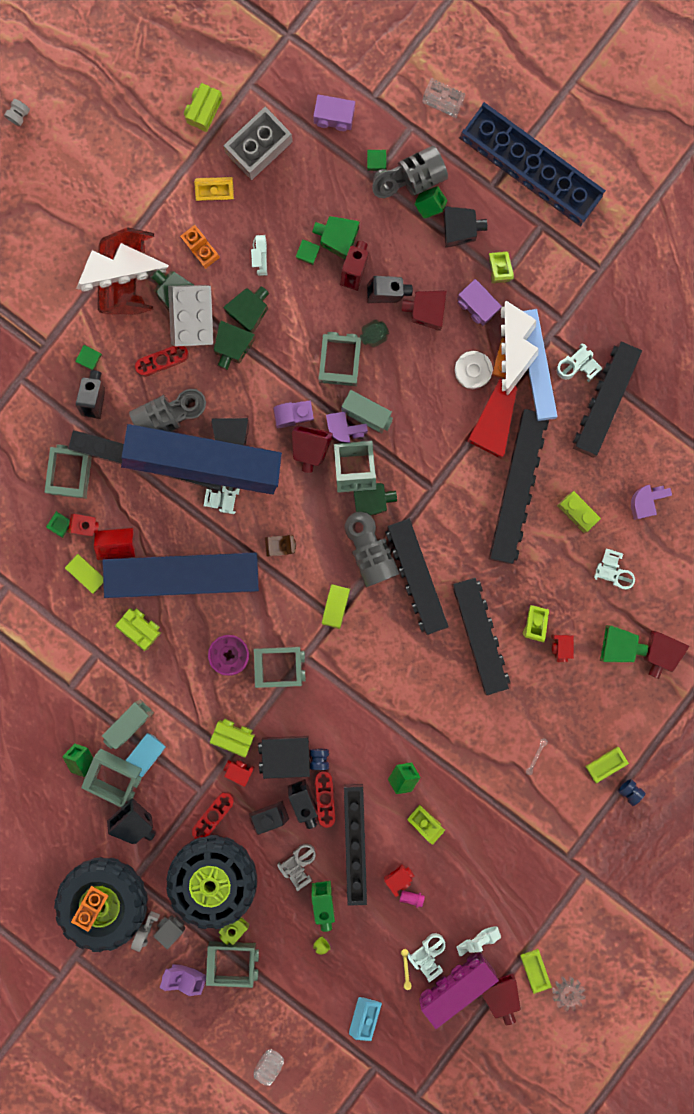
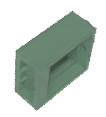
(339, 379)
(367, 412)
(84, 478)
(355, 481)
(259, 673)
(127, 724)
(105, 790)
(231, 981)

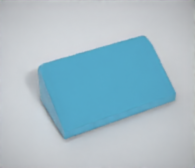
(146, 753)
(364, 1019)

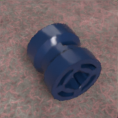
(319, 759)
(631, 792)

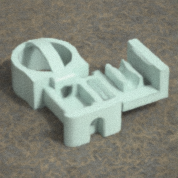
(259, 255)
(582, 362)
(222, 499)
(609, 572)
(486, 936)
(423, 957)

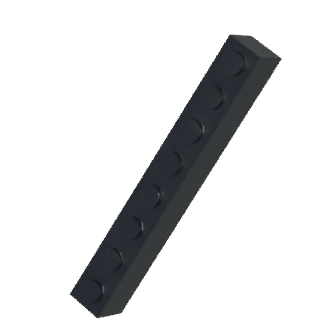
(112, 452)
(517, 488)

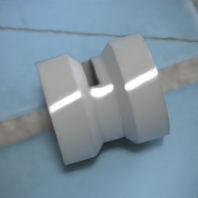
(17, 112)

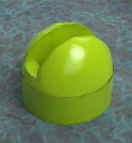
(321, 945)

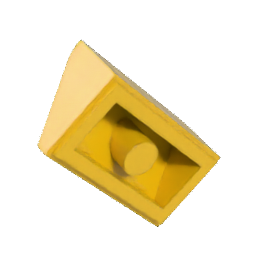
(214, 188)

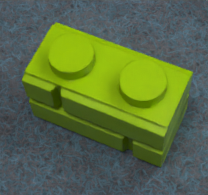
(203, 107)
(578, 512)
(138, 629)
(232, 738)

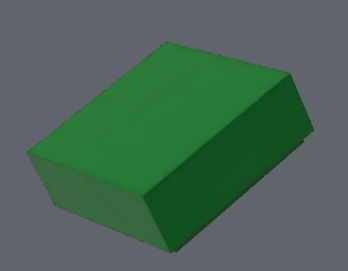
(376, 160)
(307, 252)
(88, 357)
(59, 524)

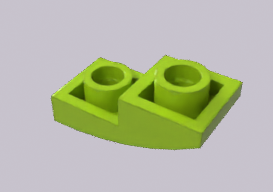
(335, 606)

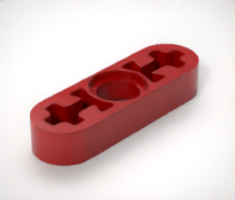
(173, 349)
(226, 808)
(331, 812)

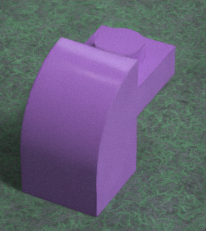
(292, 413)
(338, 426)
(643, 501)
(183, 979)

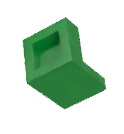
(430, 202)
(78, 759)
(404, 778)

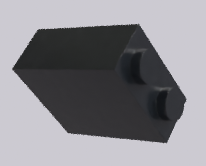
(284, 757)

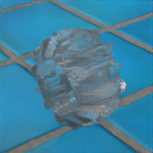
(572, 999)
(268, 1067)

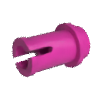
(412, 898)

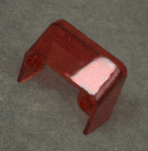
(122, 297)

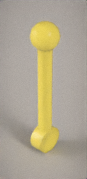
(407, 985)

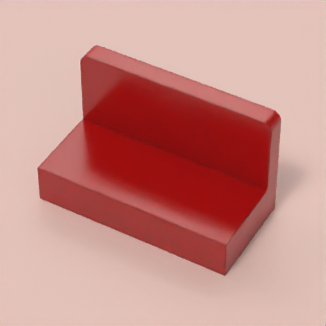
(114, 544)

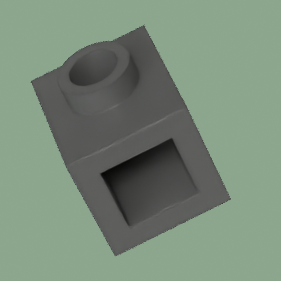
(169, 930)

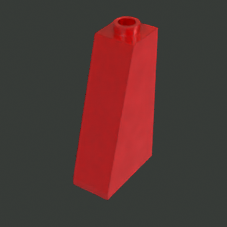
(494, 422)

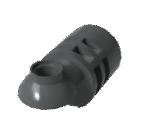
(415, 172)
(167, 415)
(370, 554)

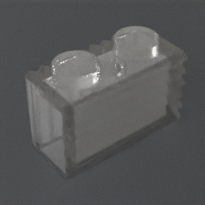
(443, 98)

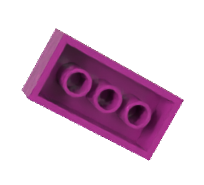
(457, 989)

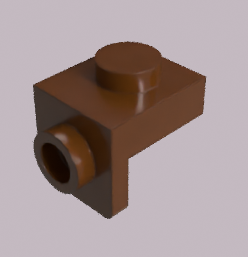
(280, 545)

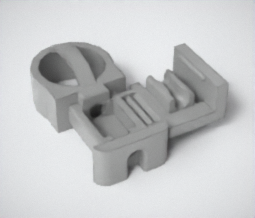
(293, 867)
(141, 936)

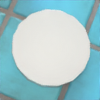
(473, 370)

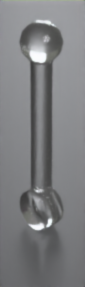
(543, 742)

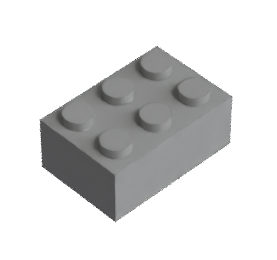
(258, 143)
(190, 315)

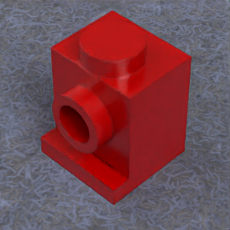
(75, 525)
(563, 647)
(238, 772)
(399, 879)

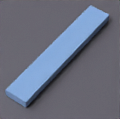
(540, 376)

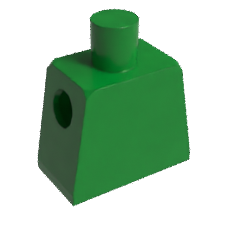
(337, 235)
(621, 646)
(323, 905)

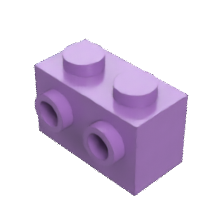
(334, 112)
(478, 302)

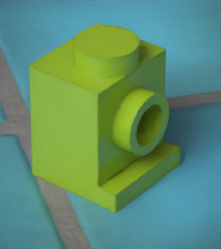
(239, 926)

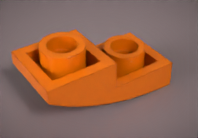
(200, 246)
(89, 908)

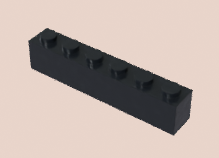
(607, 399)
(417, 576)
(480, 636)
(355, 844)

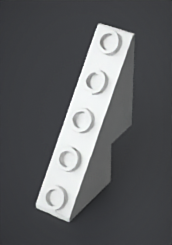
(125, 266)
(518, 351)

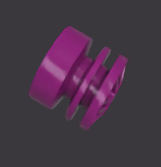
(223, 645)

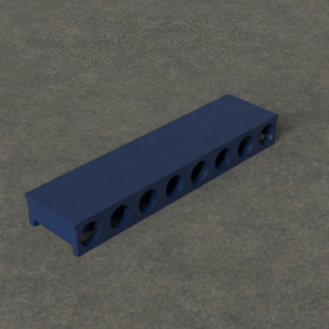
(532, 164)
(201, 459)
(180, 575)

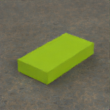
(85, 573)
(607, 765)
(535, 971)

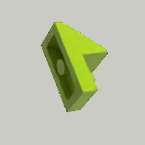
(500, 267)
(536, 623)
(426, 824)

